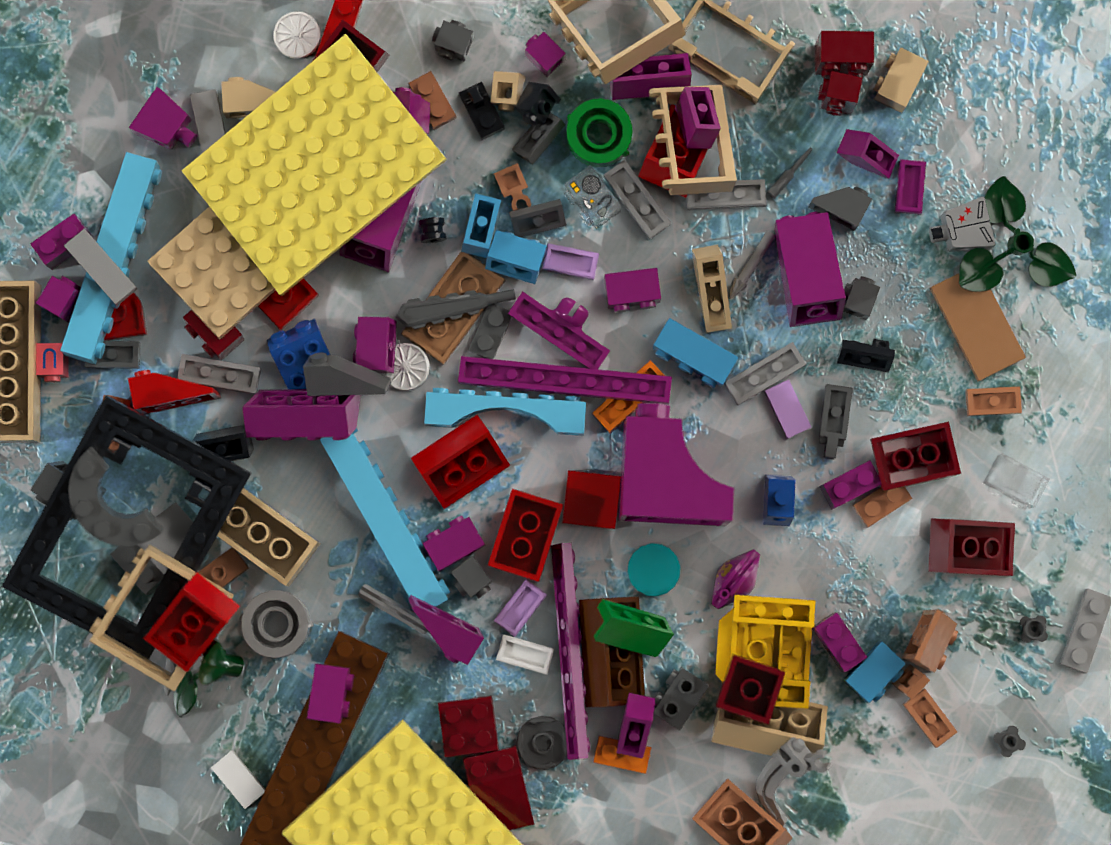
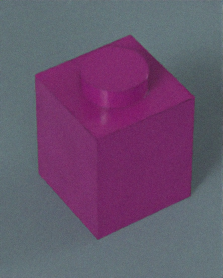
(544, 53)

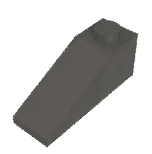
(339, 376)

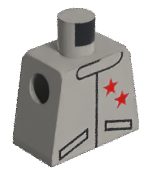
(965, 227)

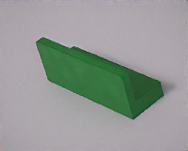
(632, 629)

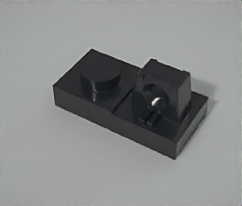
(481, 110)
(862, 355)

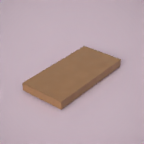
(463, 275)
(978, 327)

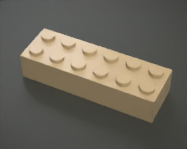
(18, 379)

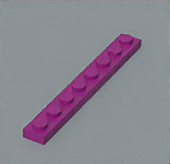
(565, 380)
(569, 650)

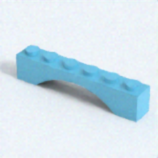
(449, 409)

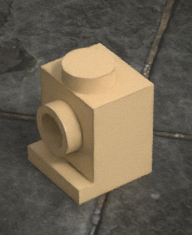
(501, 84)

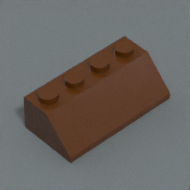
(608, 670)

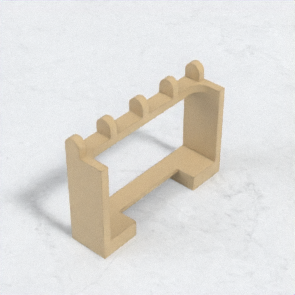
(739, 85)
(726, 169)

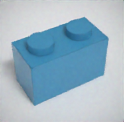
(481, 225)
(515, 256)
(875, 672)

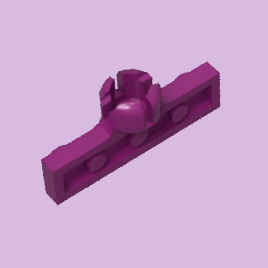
(560, 328)

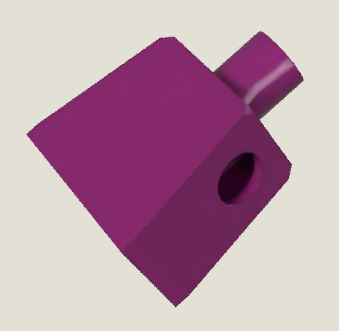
(163, 122)

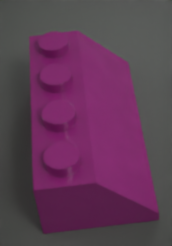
(295, 414)

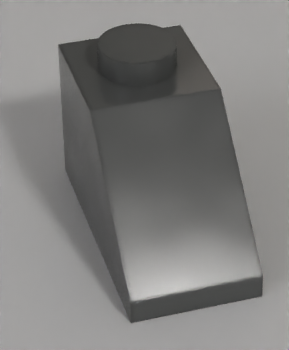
(843, 206)

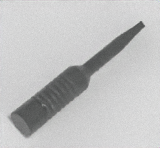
(787, 176)

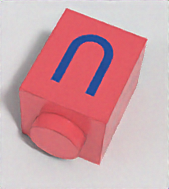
(51, 362)

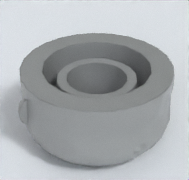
(253, 624)

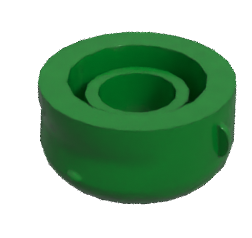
(603, 112)

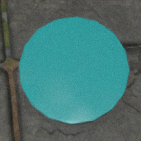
(653, 569)

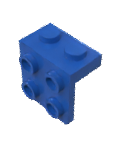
(292, 349)

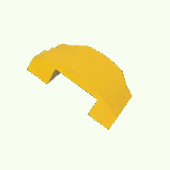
(773, 634)

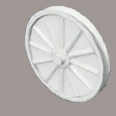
(297, 35)
(410, 367)

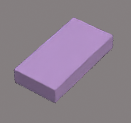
(570, 261)
(787, 409)
(520, 607)

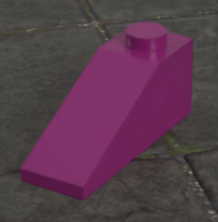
(454, 636)

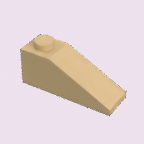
(242, 97)
(712, 288)

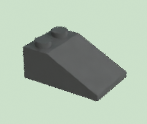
(176, 526)

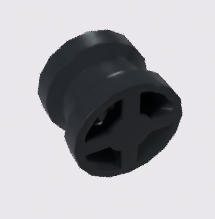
(432, 230)

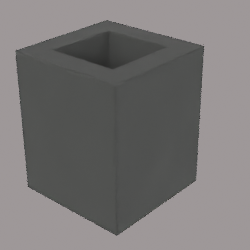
(860, 297)
(471, 579)

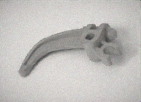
(790, 759)

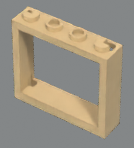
(631, 56)
(121, 651)

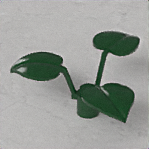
(981, 272)
(213, 666)

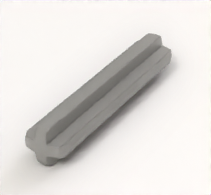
(392, 607)

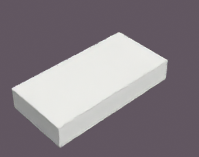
(525, 654)
(238, 779)

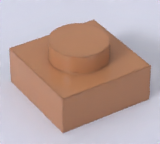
(911, 682)

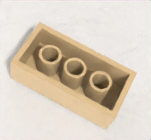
(267, 538)

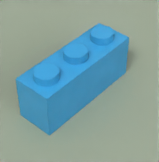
(694, 353)

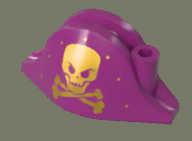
(735, 578)

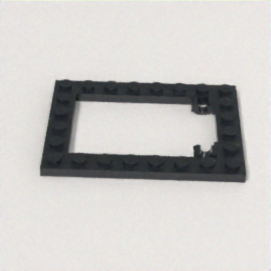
(128, 428)

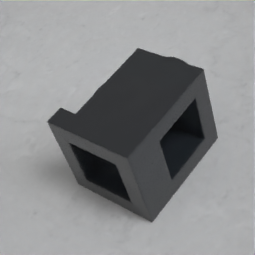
(536, 103)

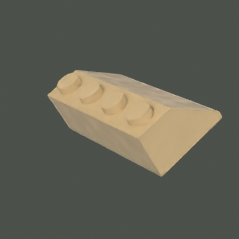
(785, 723)

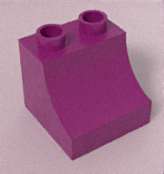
(662, 478)

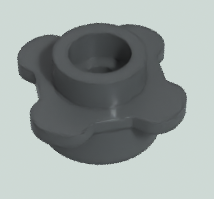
(1038, 622)
(1010, 733)

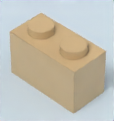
(901, 79)

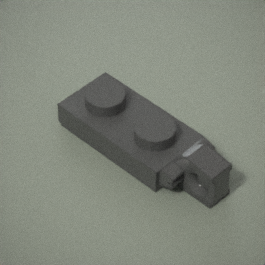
(834, 418)

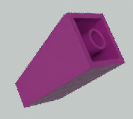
(379, 240)
(809, 269)

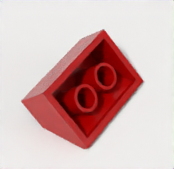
(460, 461)

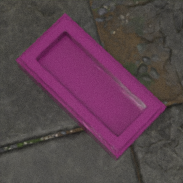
(910, 187)

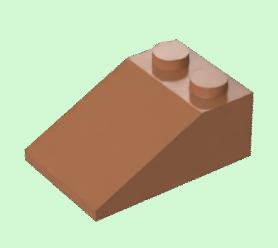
(930, 640)
(737, 820)

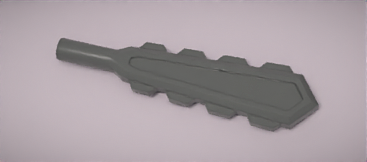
(435, 309)

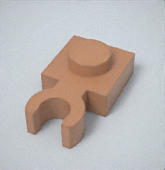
(511, 183)

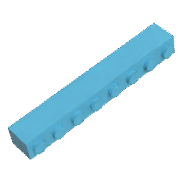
(118, 239)
(385, 520)

